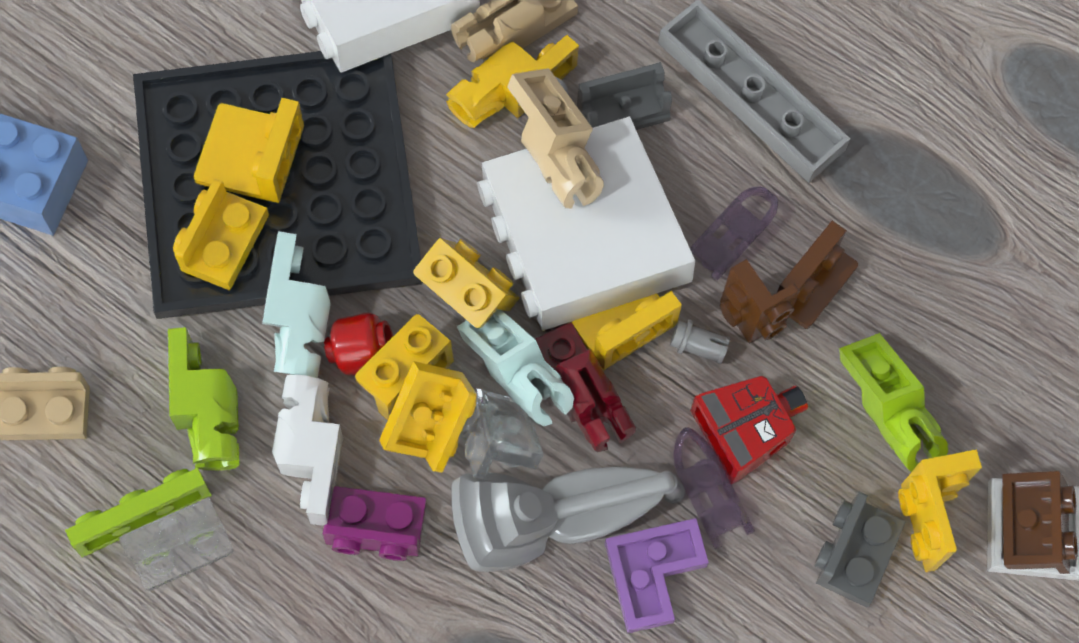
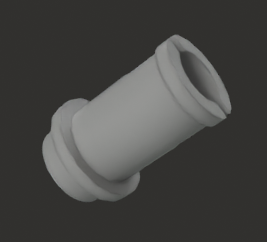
(699, 341)

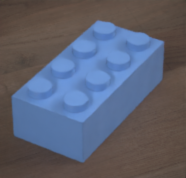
(37, 173)

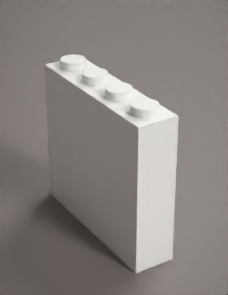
(370, 29)
(593, 253)

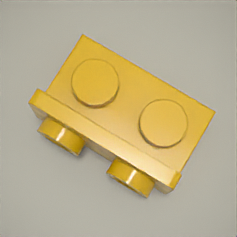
(219, 235)
(389, 367)

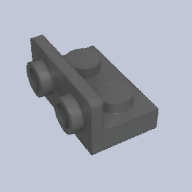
(860, 550)

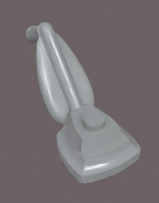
(508, 521)

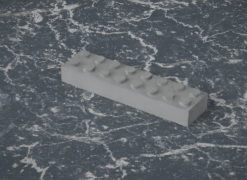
(753, 90)

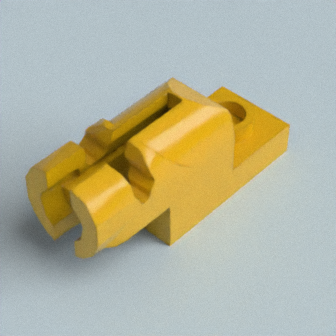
(488, 86)

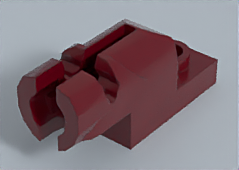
(592, 391)

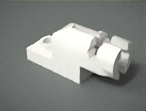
(308, 443)

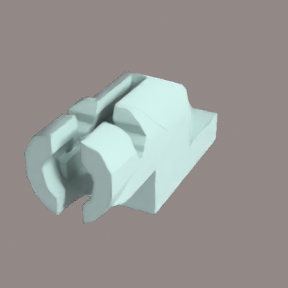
(297, 309)
(518, 365)

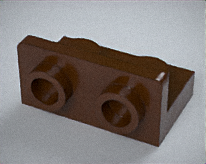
(819, 275)
(1038, 521)

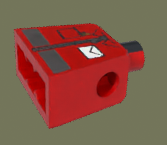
(747, 422)

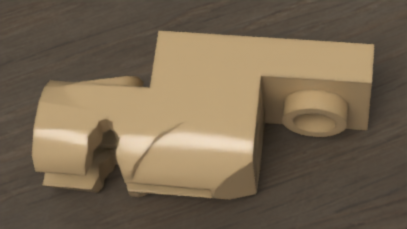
(507, 22)
(557, 136)

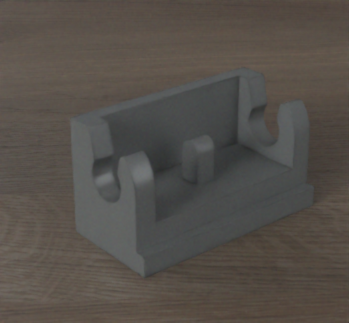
(626, 94)

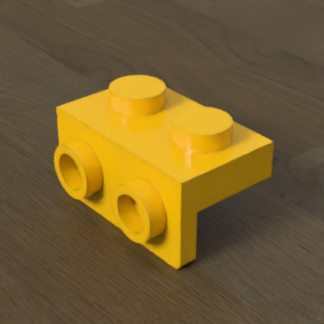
(464, 283)
(429, 414)

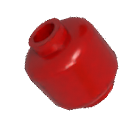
(356, 341)

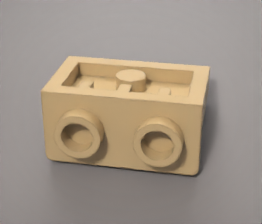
(43, 404)

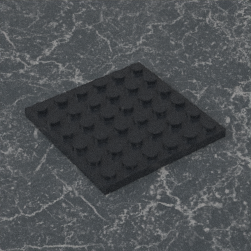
(341, 197)

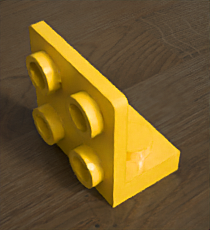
(251, 149)
(627, 327)
(923, 500)

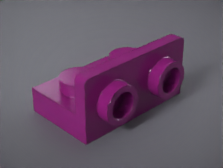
(375, 523)

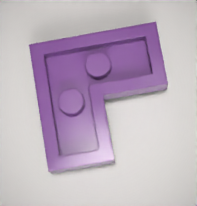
(641, 563)

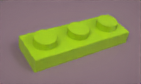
(137, 509)

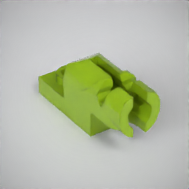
(893, 399)
(203, 404)

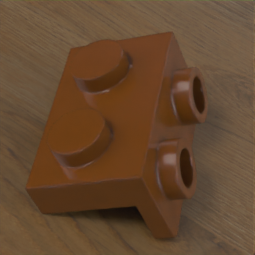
(751, 305)

